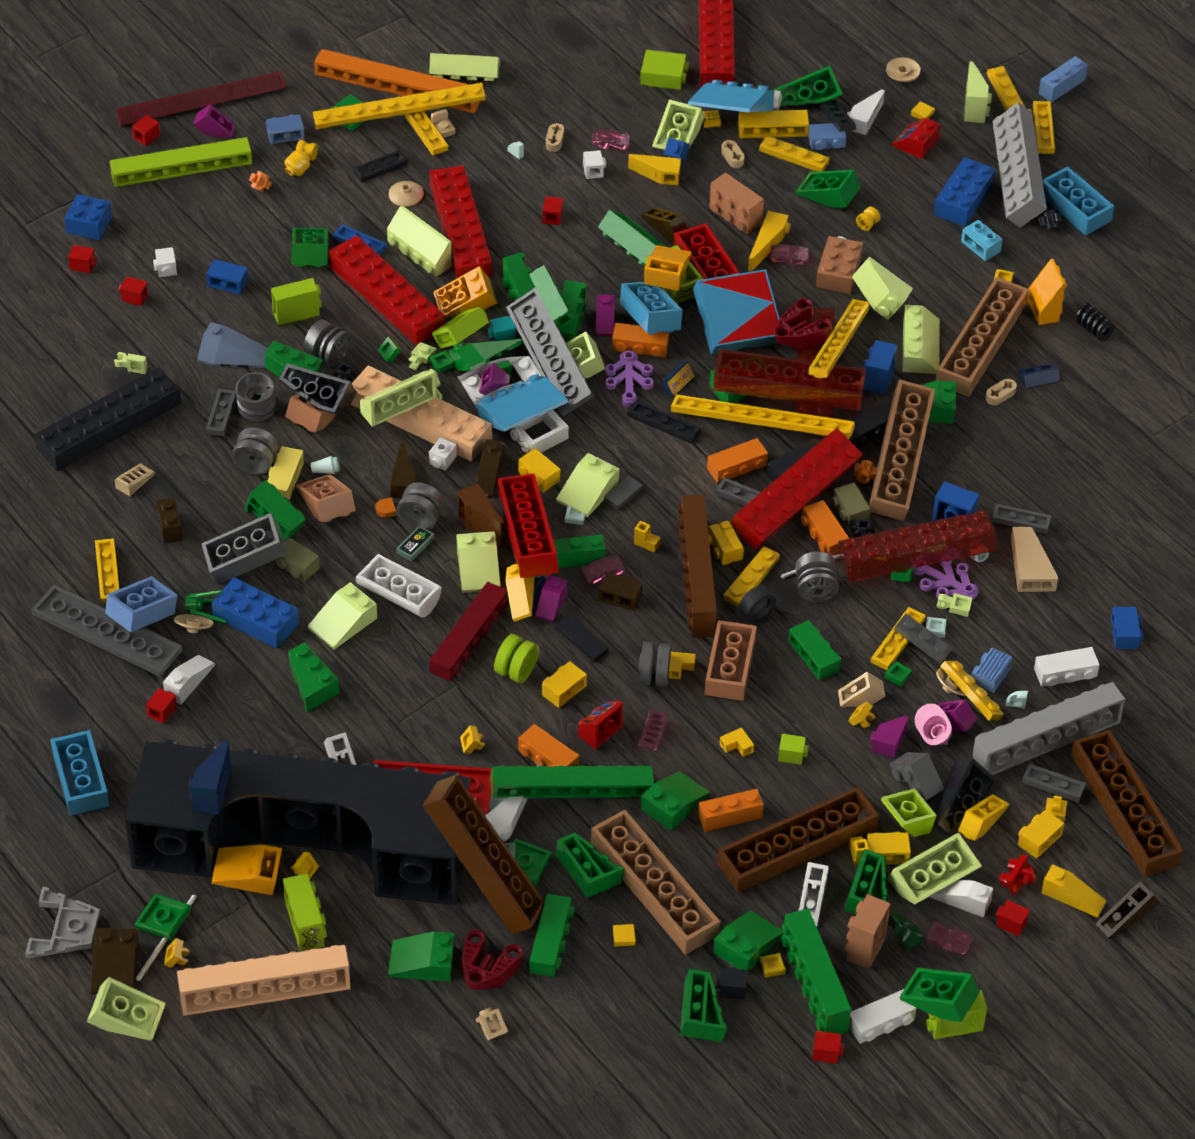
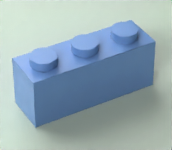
(1063, 79)

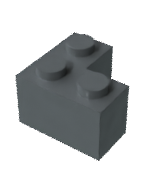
(918, 772)

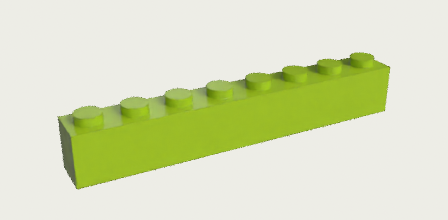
(180, 162)

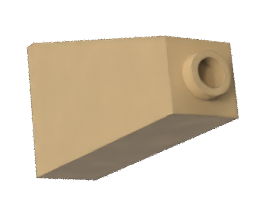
(1031, 563)

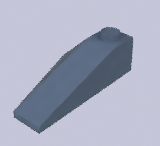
(229, 347)

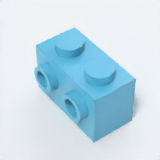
(981, 240)

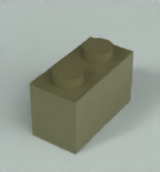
(850, 504)
(299, 560)

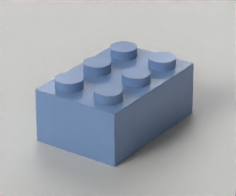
(141, 604)

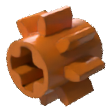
(260, 181)
(865, 471)

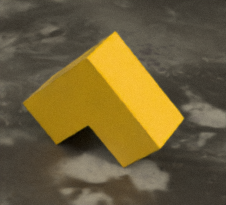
(644, 538)
(679, 662)
(737, 740)
(857, 847)

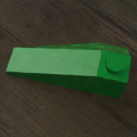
(810, 89)
(473, 355)

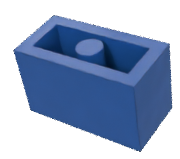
(227, 276)
(1126, 627)

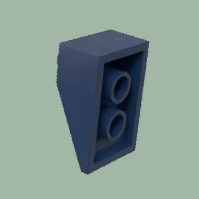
(211, 780)

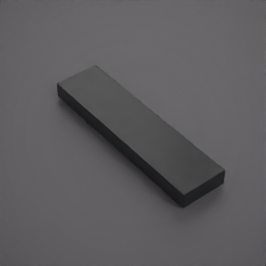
(837, 116)
(664, 422)

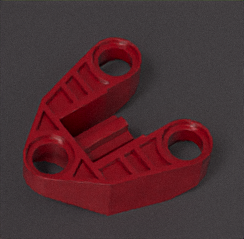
(794, 330)
(502, 970)

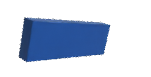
(345, 233)

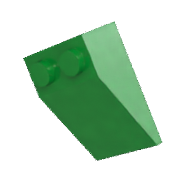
(830, 187)
(310, 247)
(943, 401)
(673, 799)
(746, 941)
(423, 957)
(941, 993)

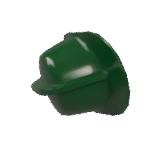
(907, 933)

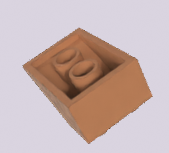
(306, 414)
(327, 498)

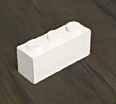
(1066, 667)
(881, 1017)

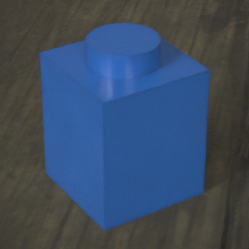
(676, 149)

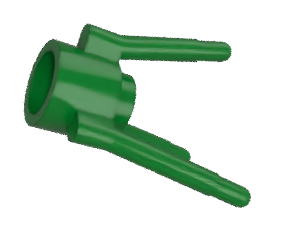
(194, 603)

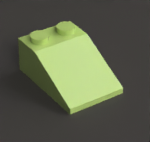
(976, 96)
(679, 123)
(881, 288)
(586, 354)
(588, 484)
(477, 560)
(343, 616)
(125, 1010)

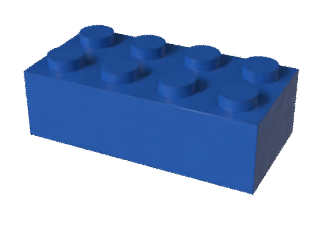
(964, 191)
(255, 612)

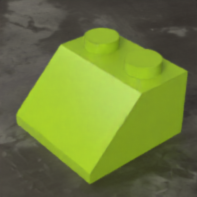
(911, 811)

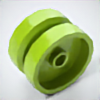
(516, 658)

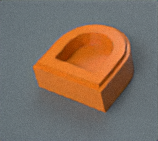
(385, 508)

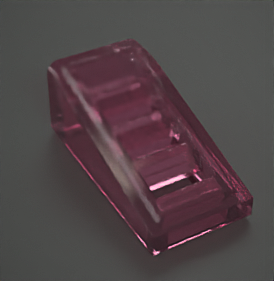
(657, 716)

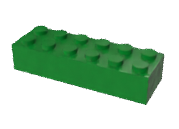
(815, 973)

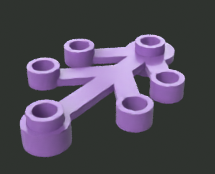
(628, 360)
(947, 580)

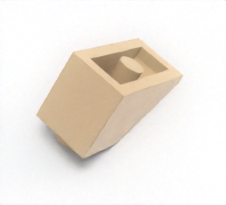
(861, 690)

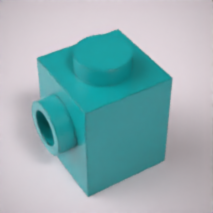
(502, 329)

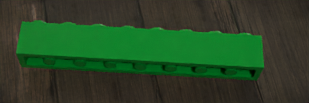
(570, 781)

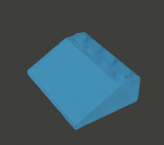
(734, 97)
(520, 403)

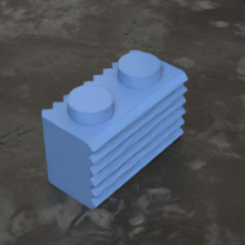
(285, 129)
(826, 136)
(992, 669)

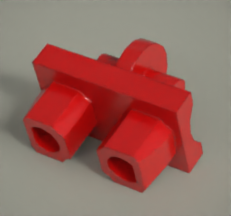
(1020, 874)

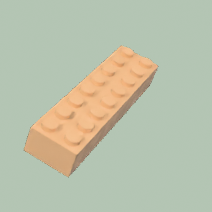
(431, 418)
(264, 980)

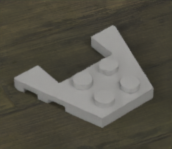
(73, 926)

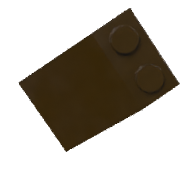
(114, 956)

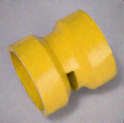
(310, 149)
(868, 218)

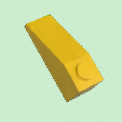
(520, 593)
(982, 817)
(1072, 891)

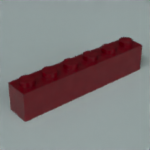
(469, 631)

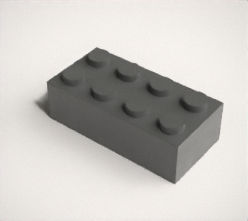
(244, 548)

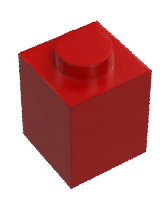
(146, 130)
(552, 210)
(82, 259)
(134, 291)
(161, 705)
(1012, 917)
(827, 1047)

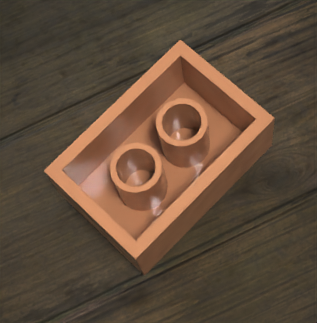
(736, 203)
(838, 265)
(867, 931)

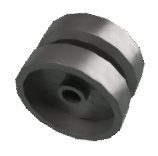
(254, 451)
(420, 506)
(651, 663)

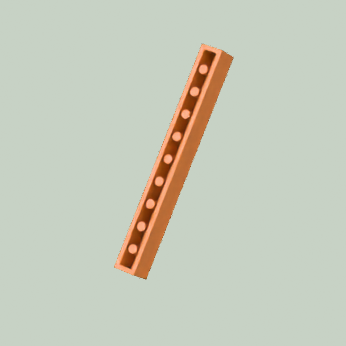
(382, 76)

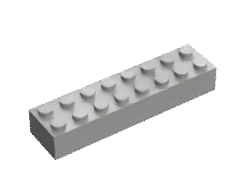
(1019, 165)
(1049, 728)

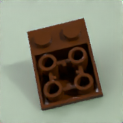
(478, 513)

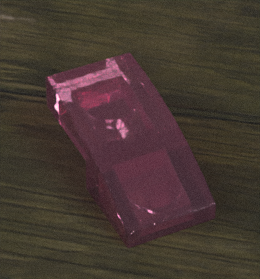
(605, 138)
(795, 254)
(596, 570)
(948, 939)

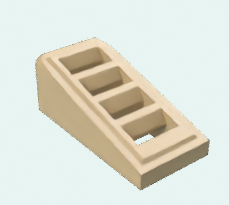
(122, 484)

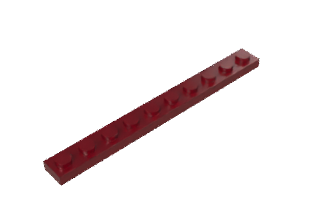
(201, 98)

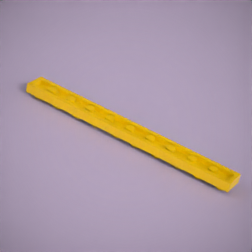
(399, 105)
(839, 338)
(760, 416)

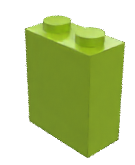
(664, 69)
(296, 301)

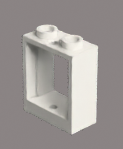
(557, 435)

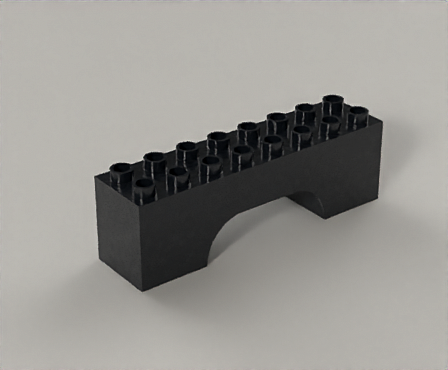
(299, 804)

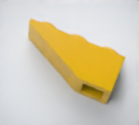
(659, 169)

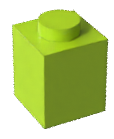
(792, 749)

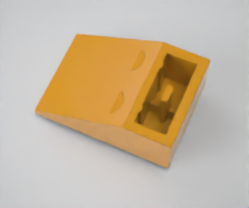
(666, 267)
(466, 293)
(1047, 294)
(247, 868)

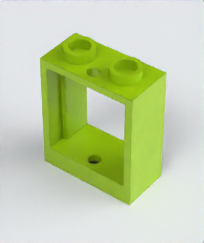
(460, 327)
(972, 1022)

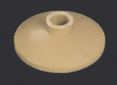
(903, 69)
(406, 193)
(193, 622)
(948, 684)

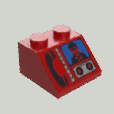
(918, 137)
(601, 723)

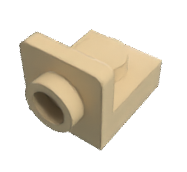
(442, 123)
(491, 1023)

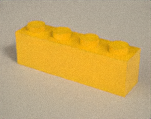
(773, 124)

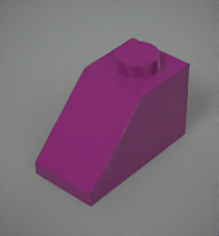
(214, 123)
(605, 315)
(493, 379)
(551, 598)
(959, 714)
(889, 736)

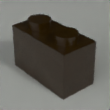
(169, 520)
(620, 591)

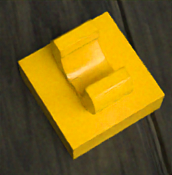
(860, 715)
(471, 740)
(1057, 807)
(304, 865)
(174, 954)

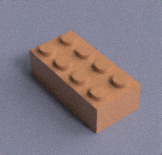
(730, 660)

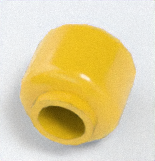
(297, 163)

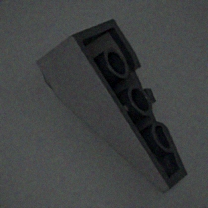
(320, 389)
(965, 787)

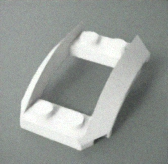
(471, 381)

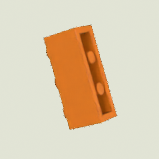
(635, 339)
(737, 460)
(823, 527)
(545, 749)
(730, 810)

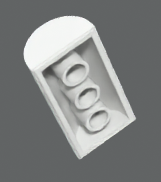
(400, 585)

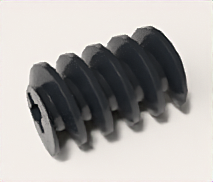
(1094, 322)

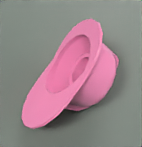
(933, 724)

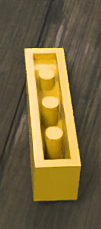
(771, 233)

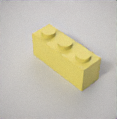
(286, 470)

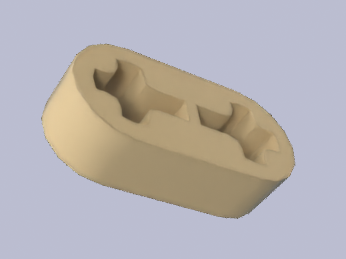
(554, 137)
(729, 155)
(1002, 392)

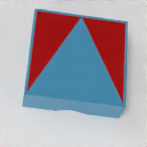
(737, 311)

